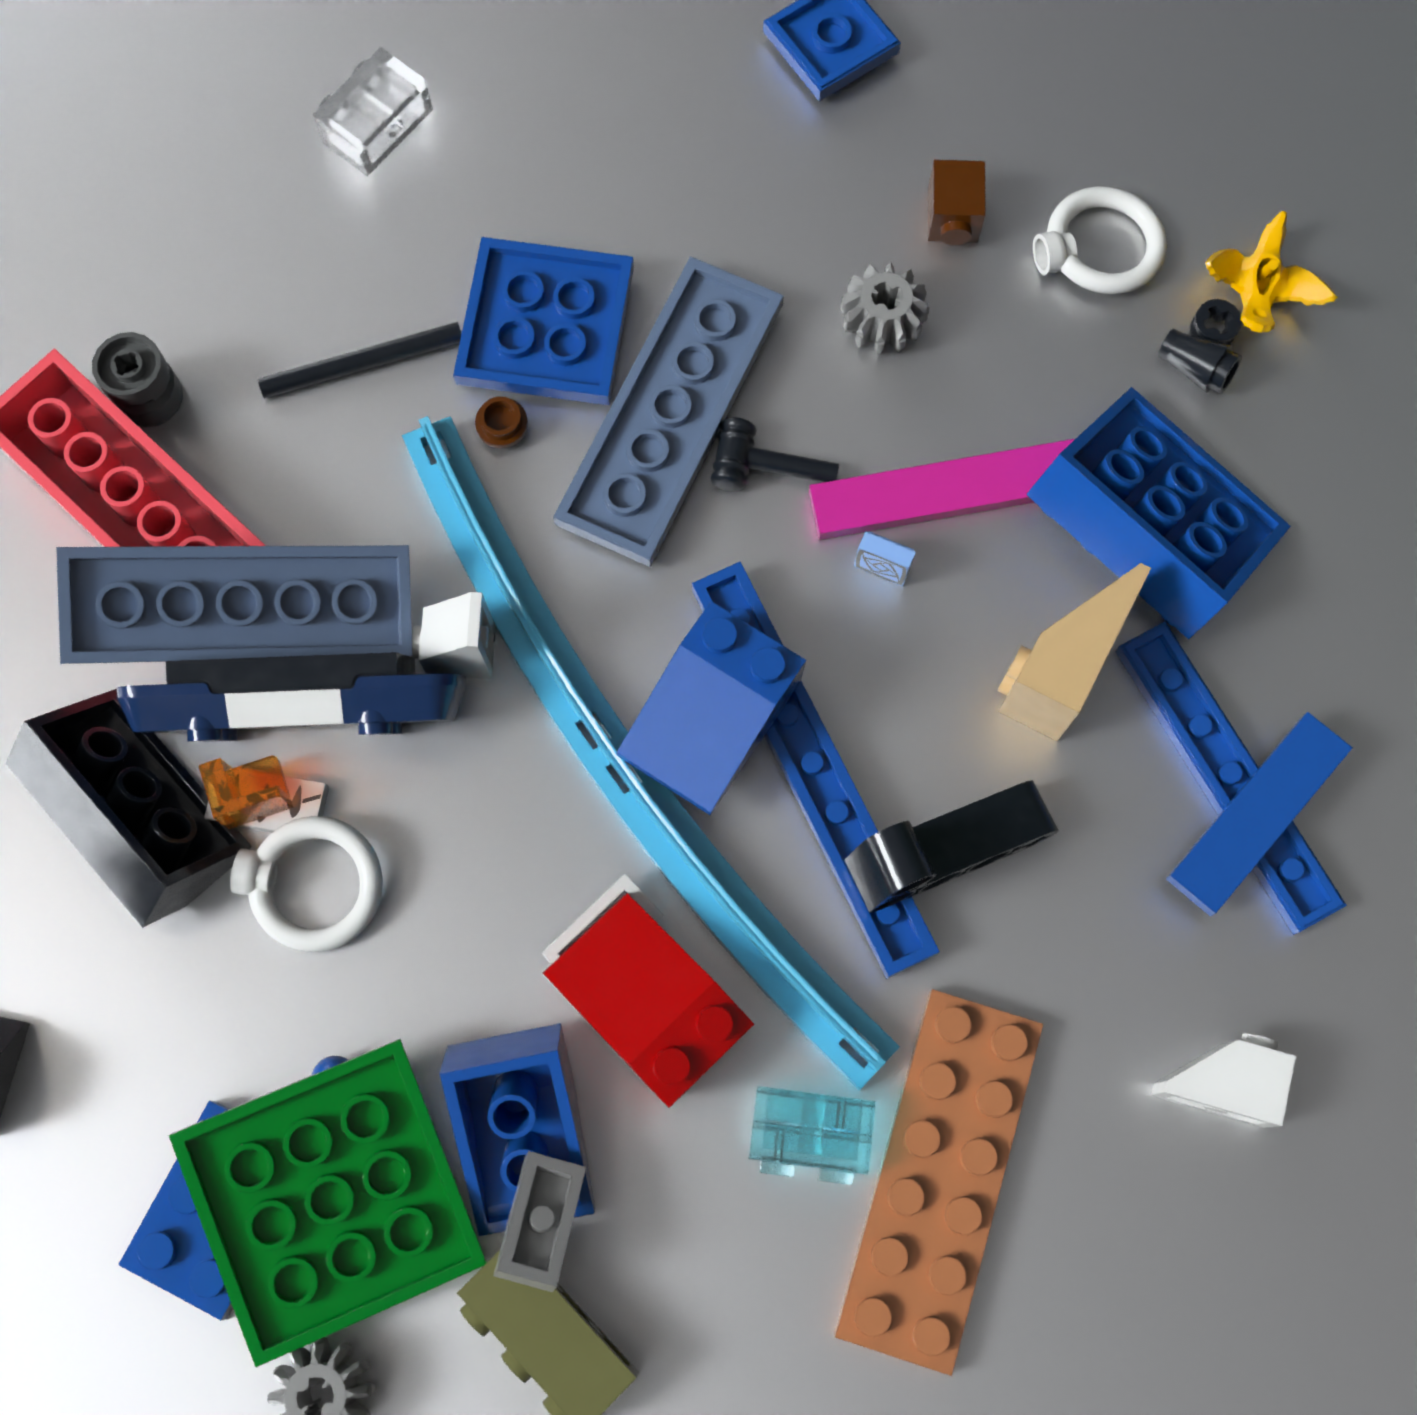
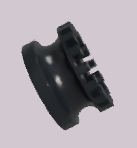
(1220, 311)

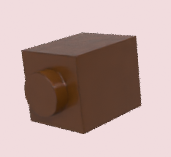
(956, 201)

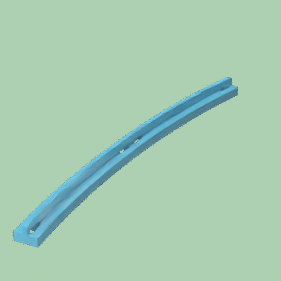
(649, 809)

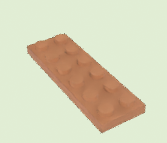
(939, 1182)

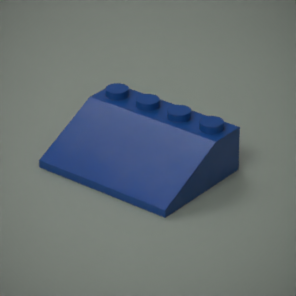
(1156, 498)

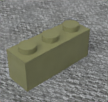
(548, 1340)

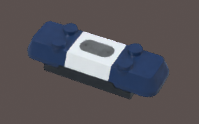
(230, 695)

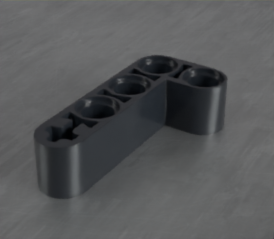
(915, 859)

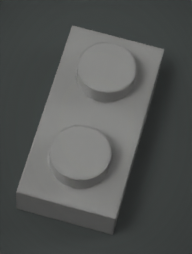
(540, 1222)

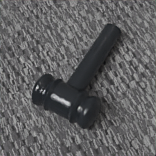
(737, 455)

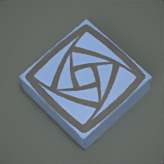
(884, 558)

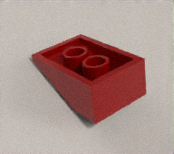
(648, 999)

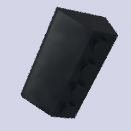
(124, 805)

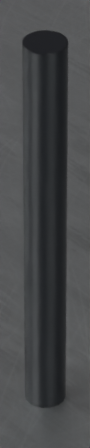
(360, 360)

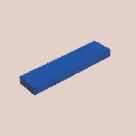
(1258, 814)

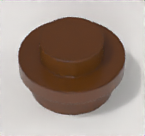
(501, 422)

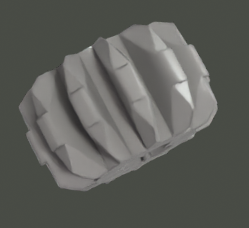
(884, 308)
(310, 1370)

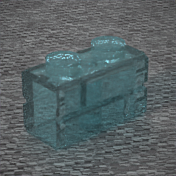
(811, 1133)

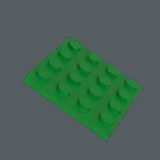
(327, 1201)

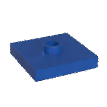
(831, 41)

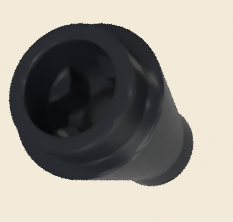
(1201, 360)

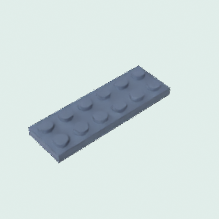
(669, 411)
(231, 602)

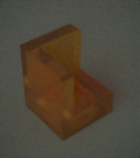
(245, 791)

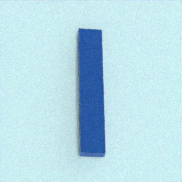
(1222, 768)

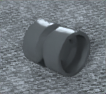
(137, 379)

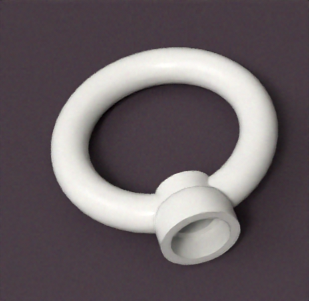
(1058, 252)
(256, 874)

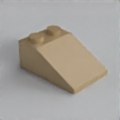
(1053, 679)

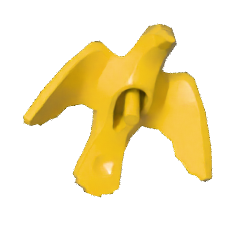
(1265, 280)

